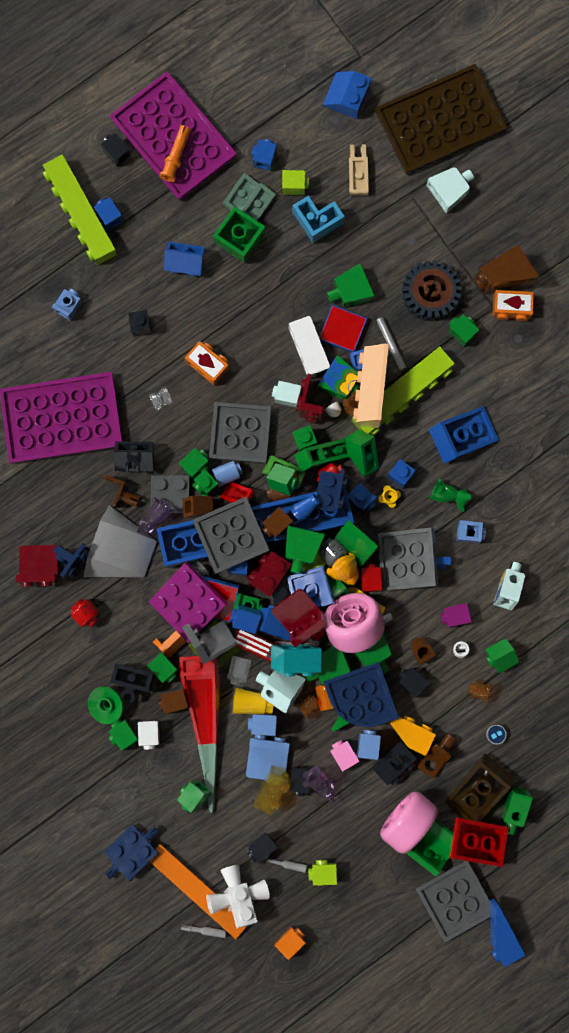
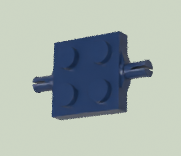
(131, 852)

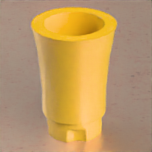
(250, 703)

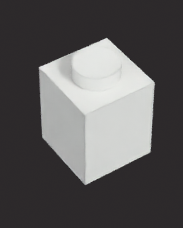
(148, 734)

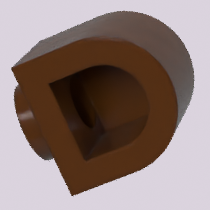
(422, 650)

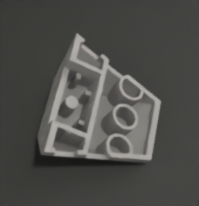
(119, 548)

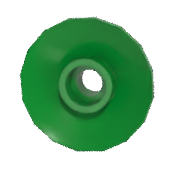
(99, 708)

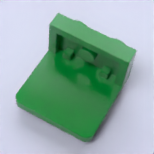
(433, 848)

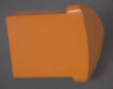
(171, 645)
(323, 698)

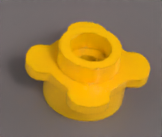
(394, 496)

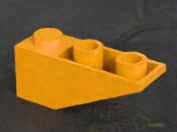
(412, 735)

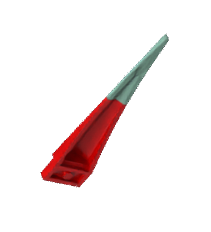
(202, 690)

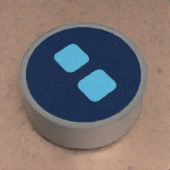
(496, 734)

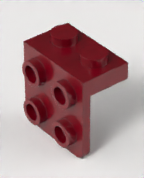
(307, 411)
(37, 566)
(268, 573)
(300, 616)

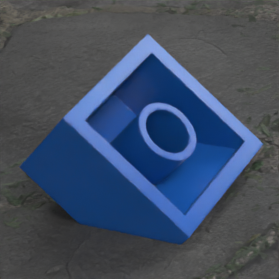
(347, 93)

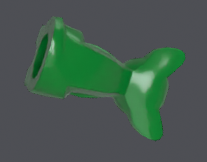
(446, 493)

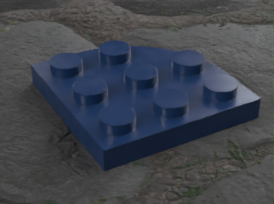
(362, 697)

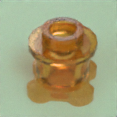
(347, 402)
(479, 691)
(308, 706)

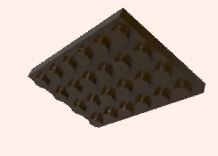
(440, 119)

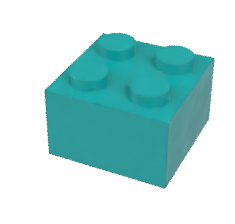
(293, 660)

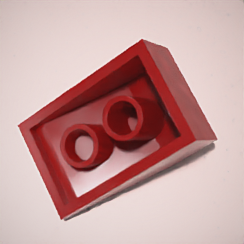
(479, 842)

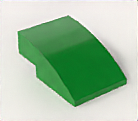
(356, 543)

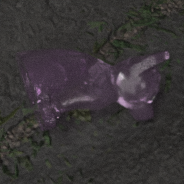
(158, 512)
(319, 783)

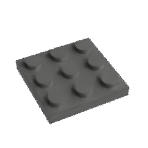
(240, 432)
(230, 535)
(408, 559)
(455, 900)

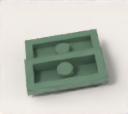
(249, 197)

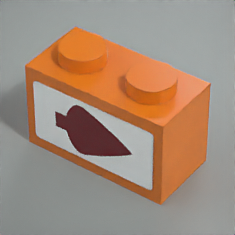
(512, 305)
(207, 362)

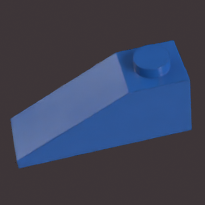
(502, 937)

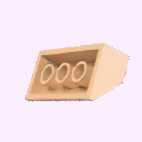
(372, 385)

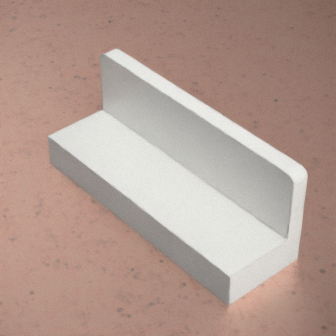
(308, 346)

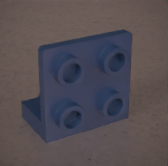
(330, 491)

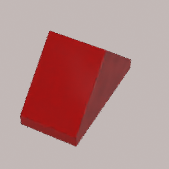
(236, 492)

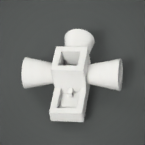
(238, 897)

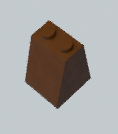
(507, 273)

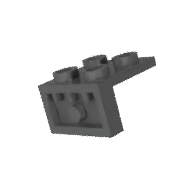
(211, 642)

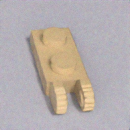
(358, 172)

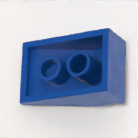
(463, 434)

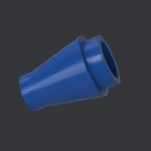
(305, 507)

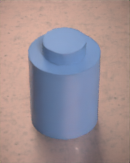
(227, 473)

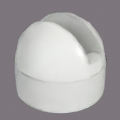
(334, 409)
(460, 646)

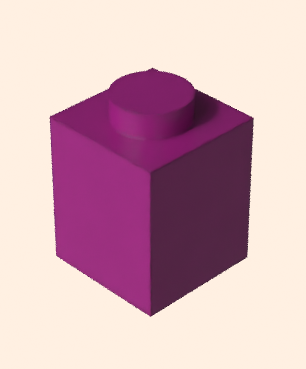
(455, 615)

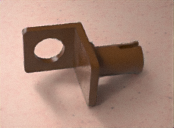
(122, 495)
(438, 755)

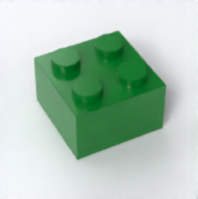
(239, 234)

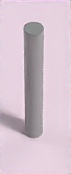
(392, 346)

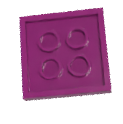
(188, 600)

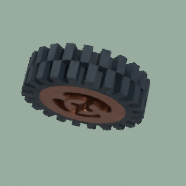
(415, 282)

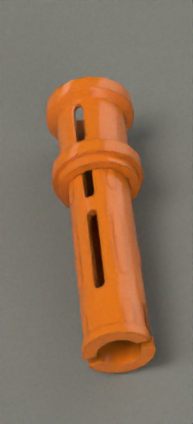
(173, 161)

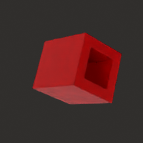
(371, 578)

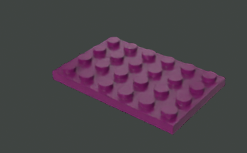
(152, 124)
(60, 417)

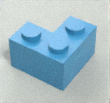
(315, 222)

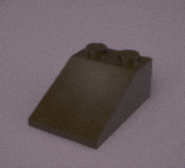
(480, 789)

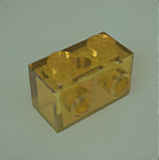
(271, 790)

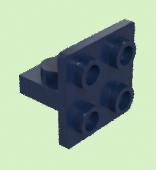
(71, 561)

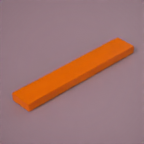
(193, 888)

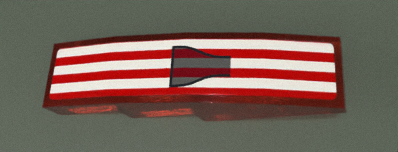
(255, 645)

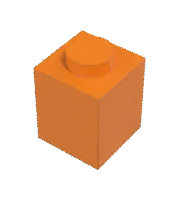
(290, 942)

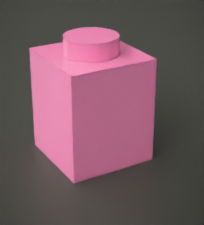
(344, 755)

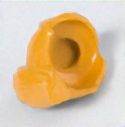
(345, 570)

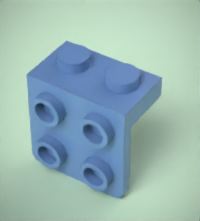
(265, 754)

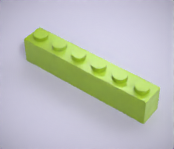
(79, 209)
(411, 387)

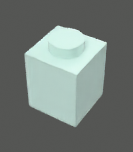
(286, 393)

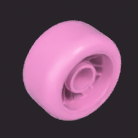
(354, 623)
(409, 822)

